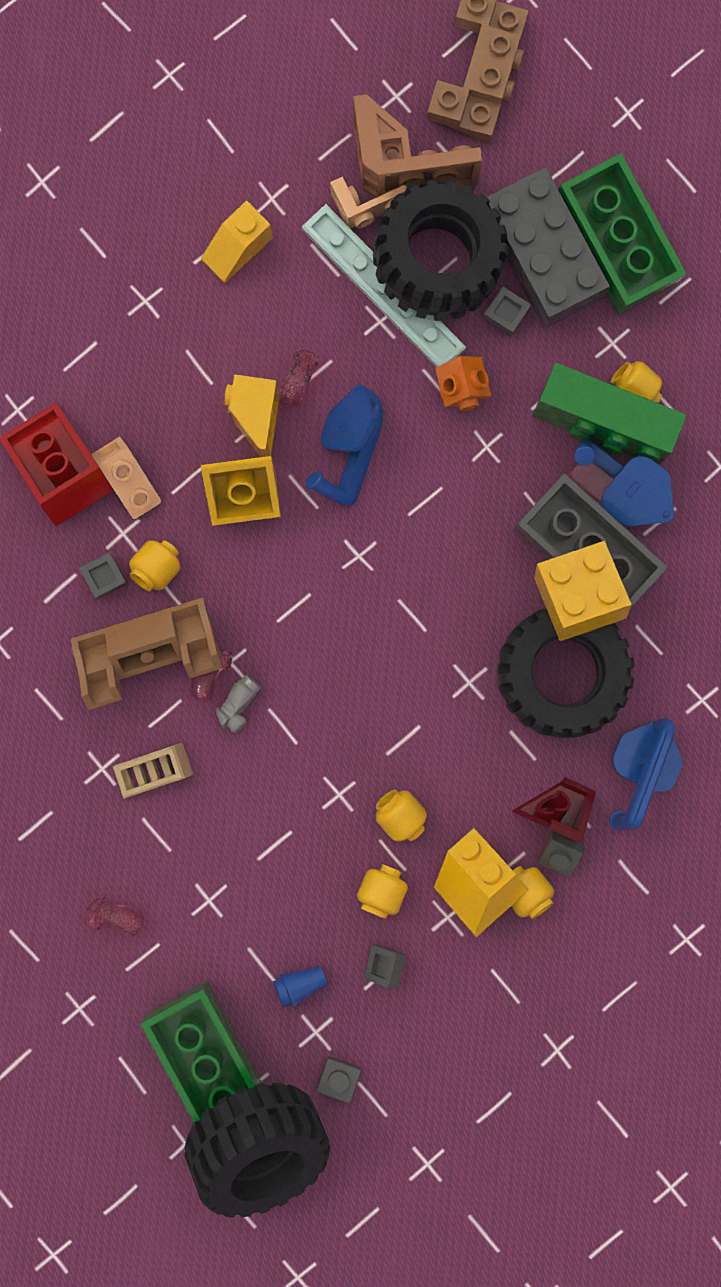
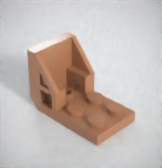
(387, 158)

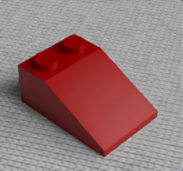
(55, 464)

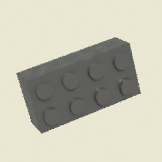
(547, 249)
(572, 520)

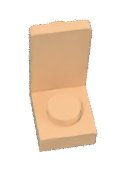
(363, 215)
(126, 478)

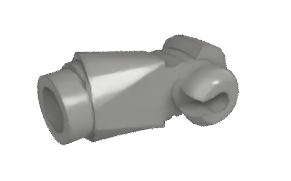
(237, 701)

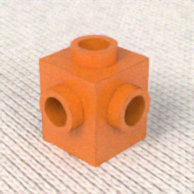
(463, 382)

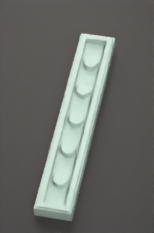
(356, 262)

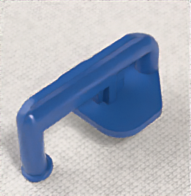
(350, 428)
(639, 489)
(649, 760)

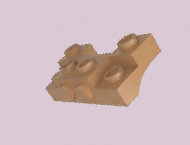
(487, 84)
(144, 645)

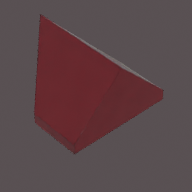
(561, 808)

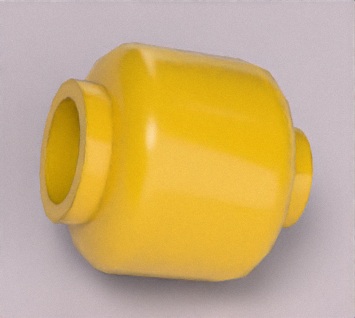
(638, 380)
(154, 565)
(401, 815)
(382, 891)
(538, 896)

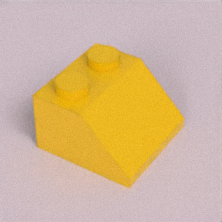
(254, 410)
(241, 490)
(477, 882)

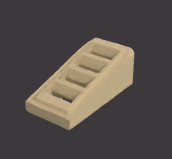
(179, 760)

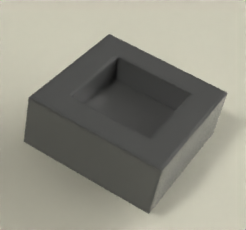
(507, 311)
(103, 575)
(561, 854)
(384, 966)
(338, 1079)

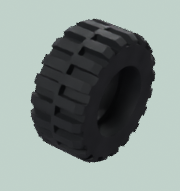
(450, 210)
(556, 719)
(256, 1150)

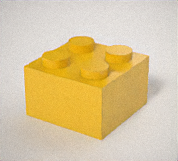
(582, 591)

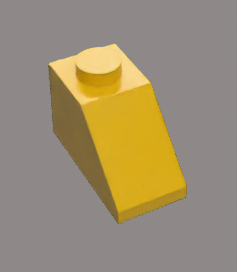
(237, 242)

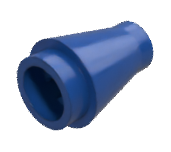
(299, 985)

